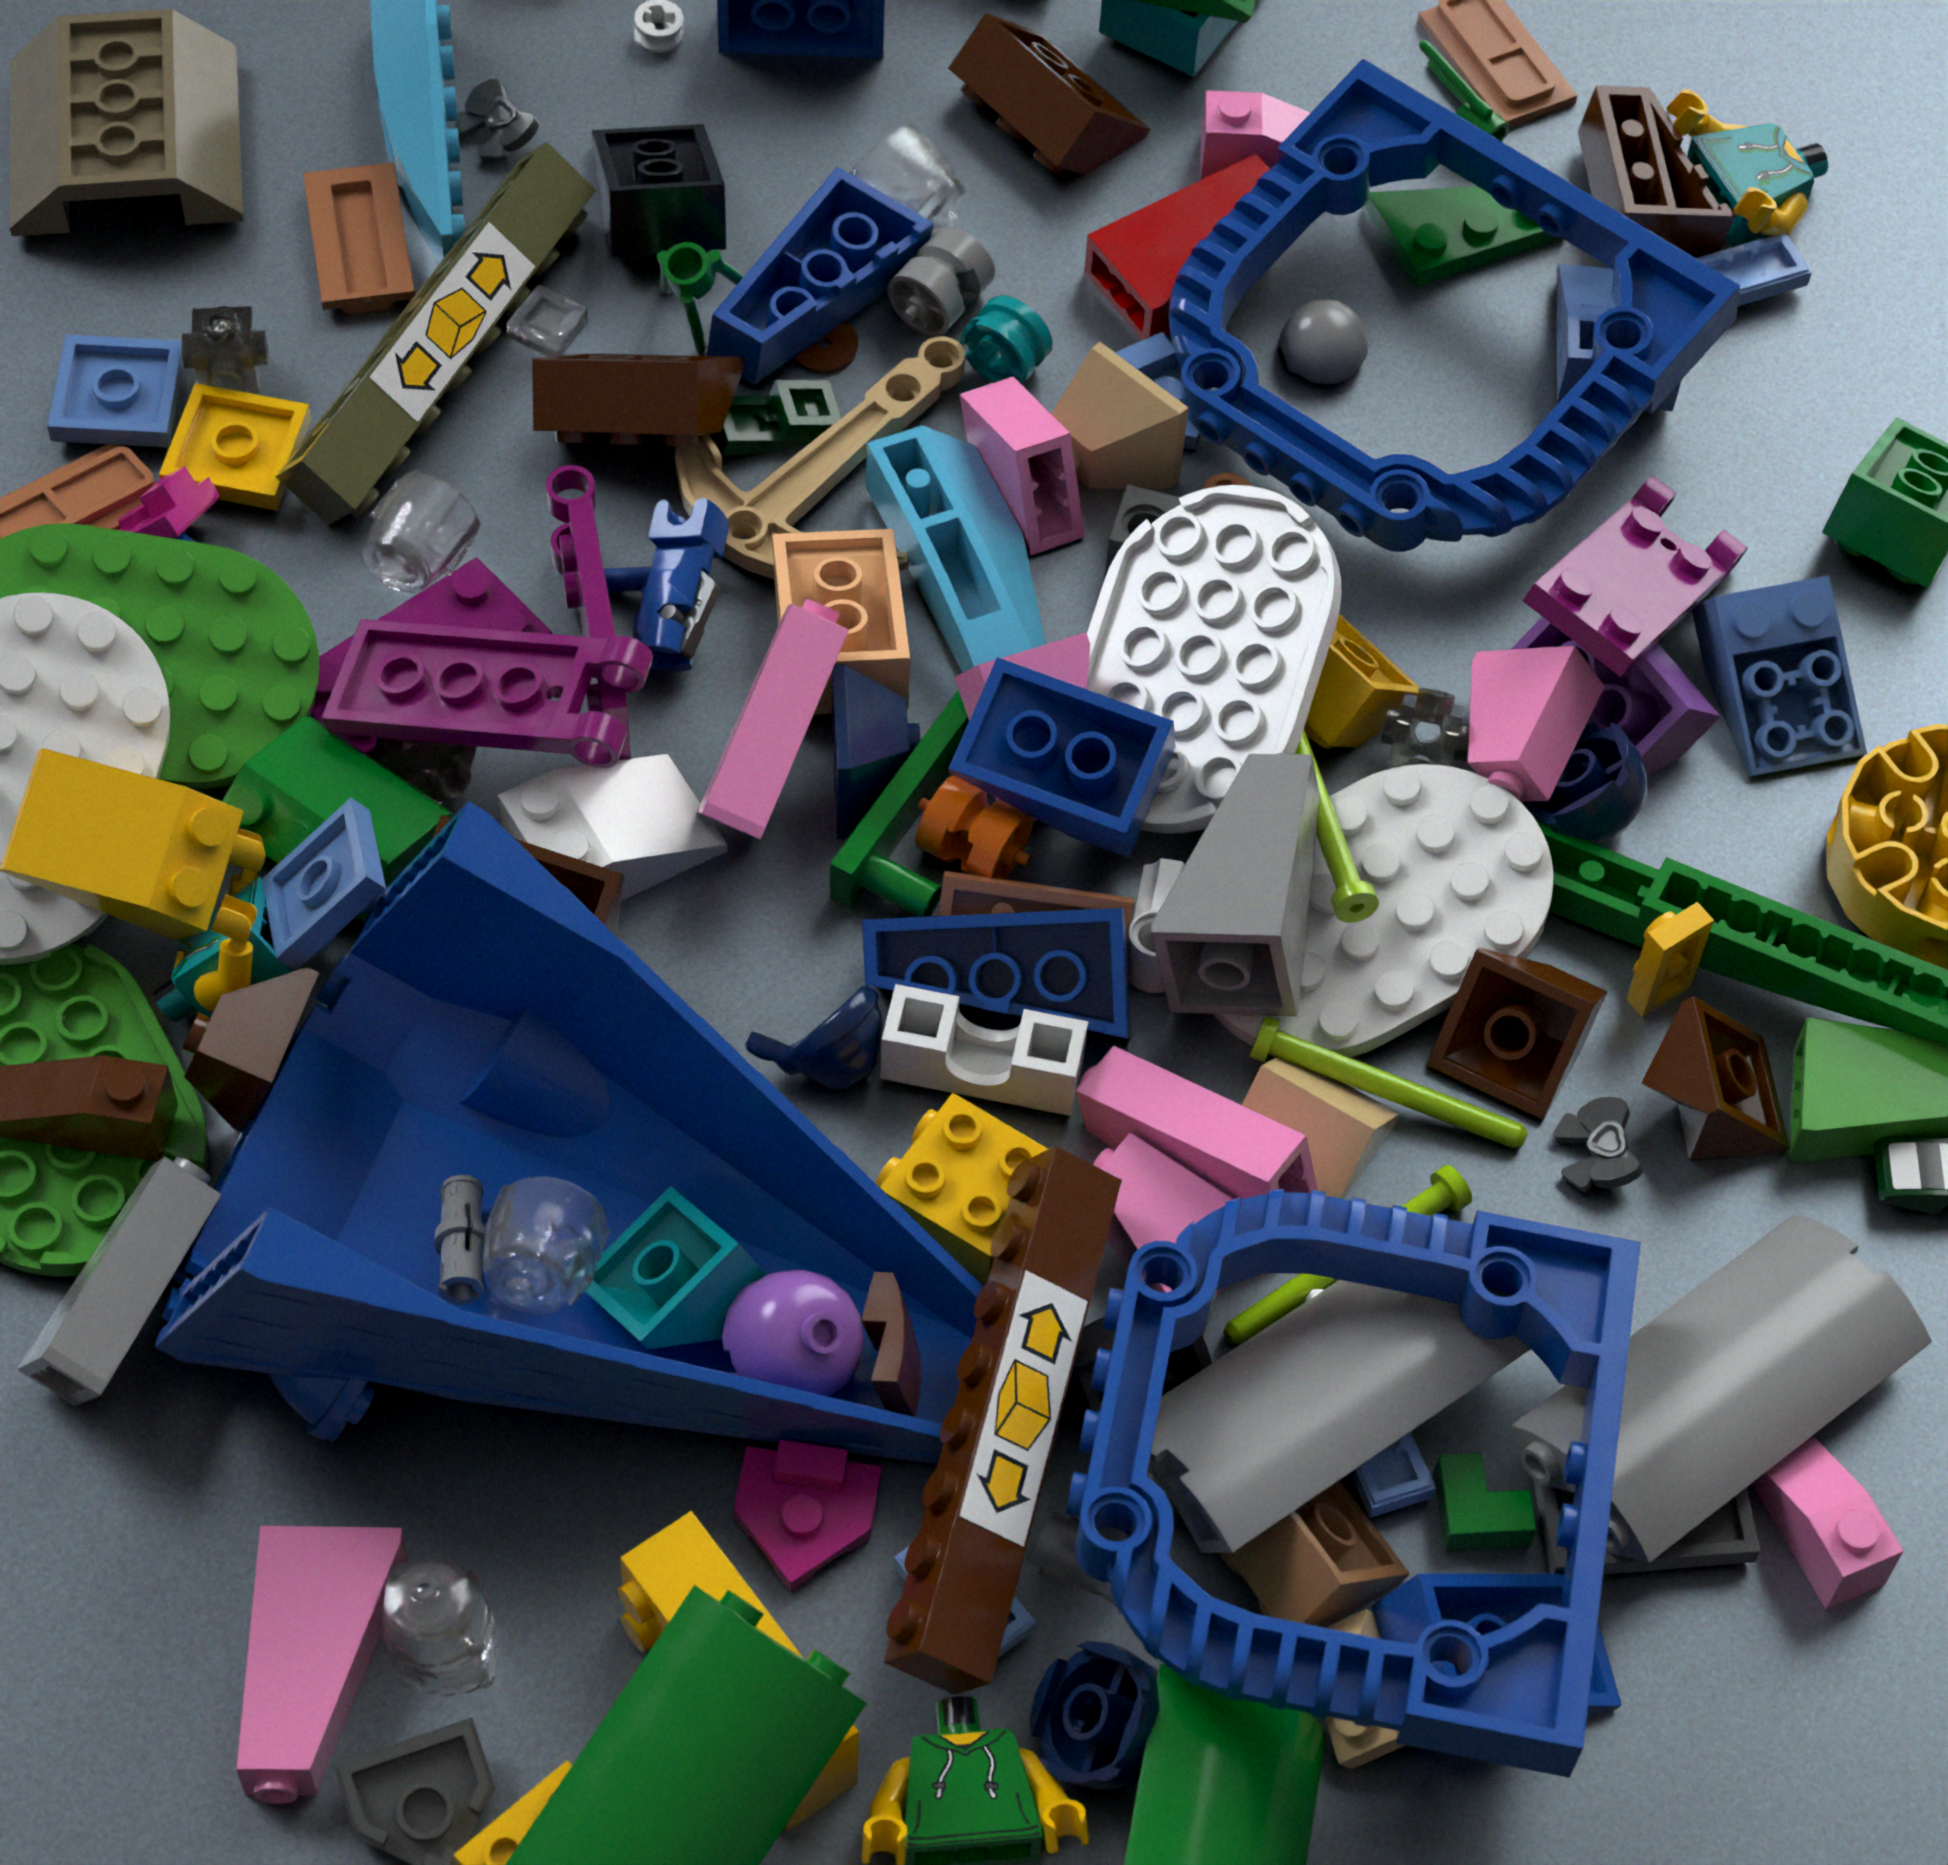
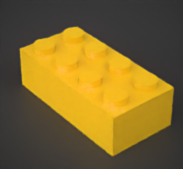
(655, 1584)

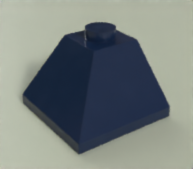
(867, 743)

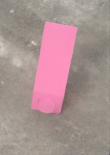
(1243, 125)
(1828, 1524)

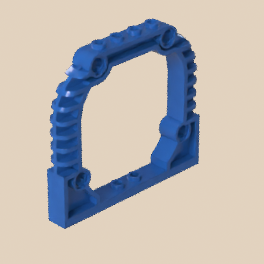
(1387, 132)
(1567, 1301)

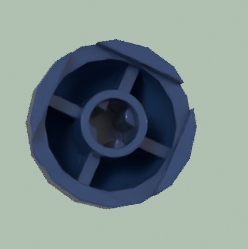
(1598, 788)
(1095, 1716)

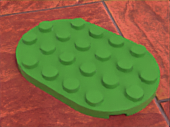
(217, 621)
(64, 1198)

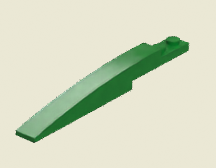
(1751, 937)

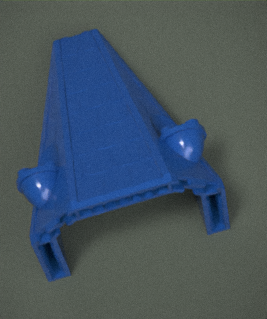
(507, 1043)

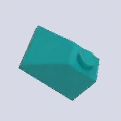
(672, 1275)

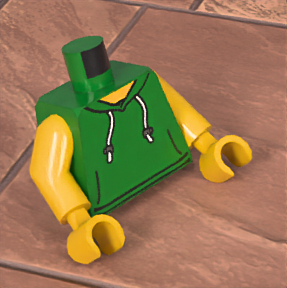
(969, 1798)

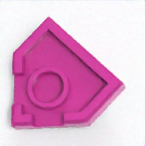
(170, 505)
(805, 1506)

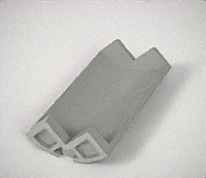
(1734, 1381)
(1311, 1405)

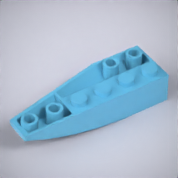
(415, 112)
(957, 542)

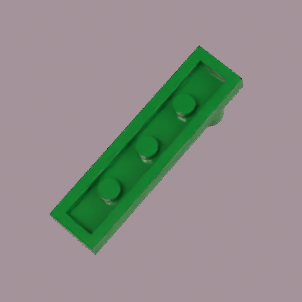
(864, 856)

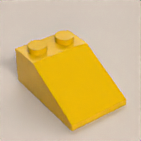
(122, 843)

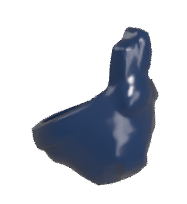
(837, 1050)

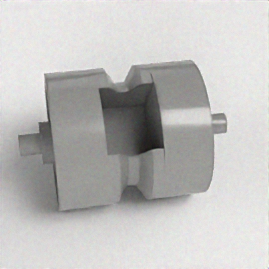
(942, 280)

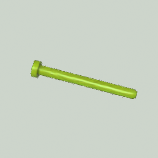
(1353, 898)
(1385, 1085)
(1447, 1191)

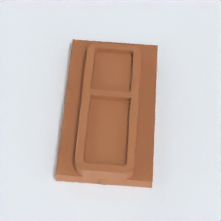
(1497, 58)
(359, 238)
(83, 492)

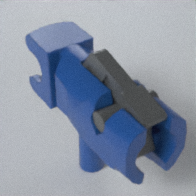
(677, 584)

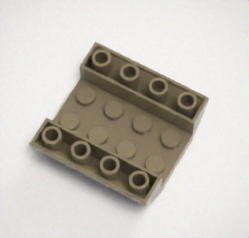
(124, 113)

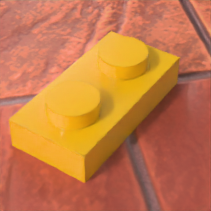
(1669, 958)

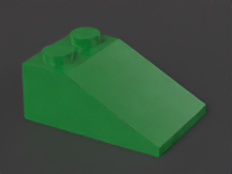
(1897, 505)

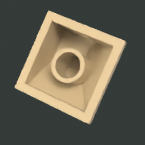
(1122, 425)

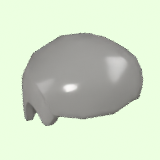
(1324, 342)

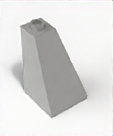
(1241, 904)

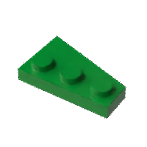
(1449, 230)

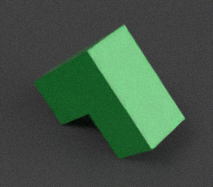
(1476, 1517)

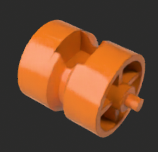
(967, 828)

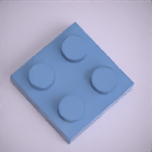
(116, 391)
(323, 885)

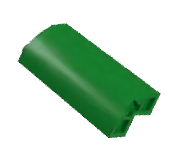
(698, 1749)
(1225, 1781)

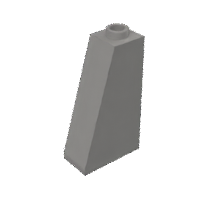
(121, 1282)

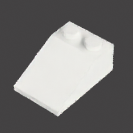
(619, 817)

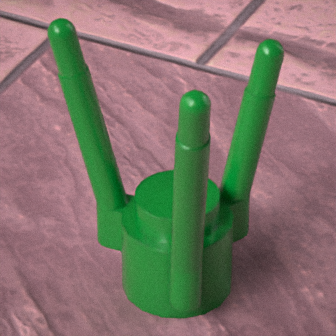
(1473, 108)
(691, 275)

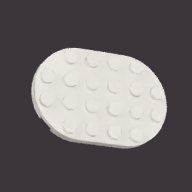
(1223, 630)
(79, 688)
(1451, 875)

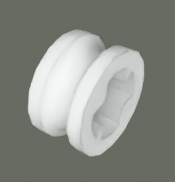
(658, 12)

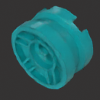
(1006, 340)

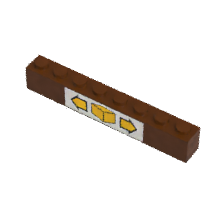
(1002, 1423)

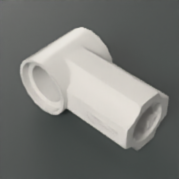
(1154, 887)

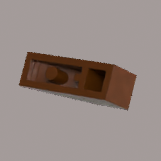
(90, 1105)

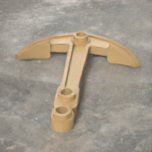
(822, 464)

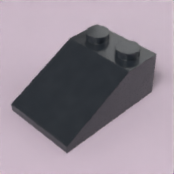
(659, 189)

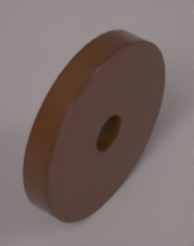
(834, 358)

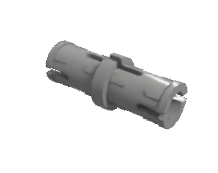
(460, 1240)

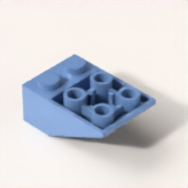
(1581, 299)
(1781, 675)

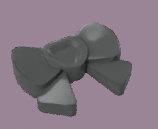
(490, 107)
(1602, 1127)

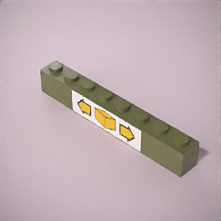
(436, 336)

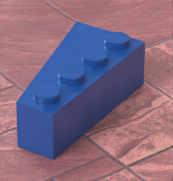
(816, 274)
(1011, 962)

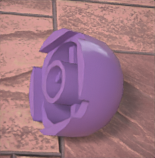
(795, 1332)

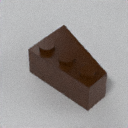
(1644, 173)

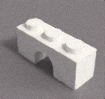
(939, 1049)

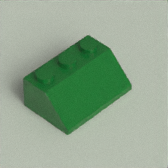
(309, 776)

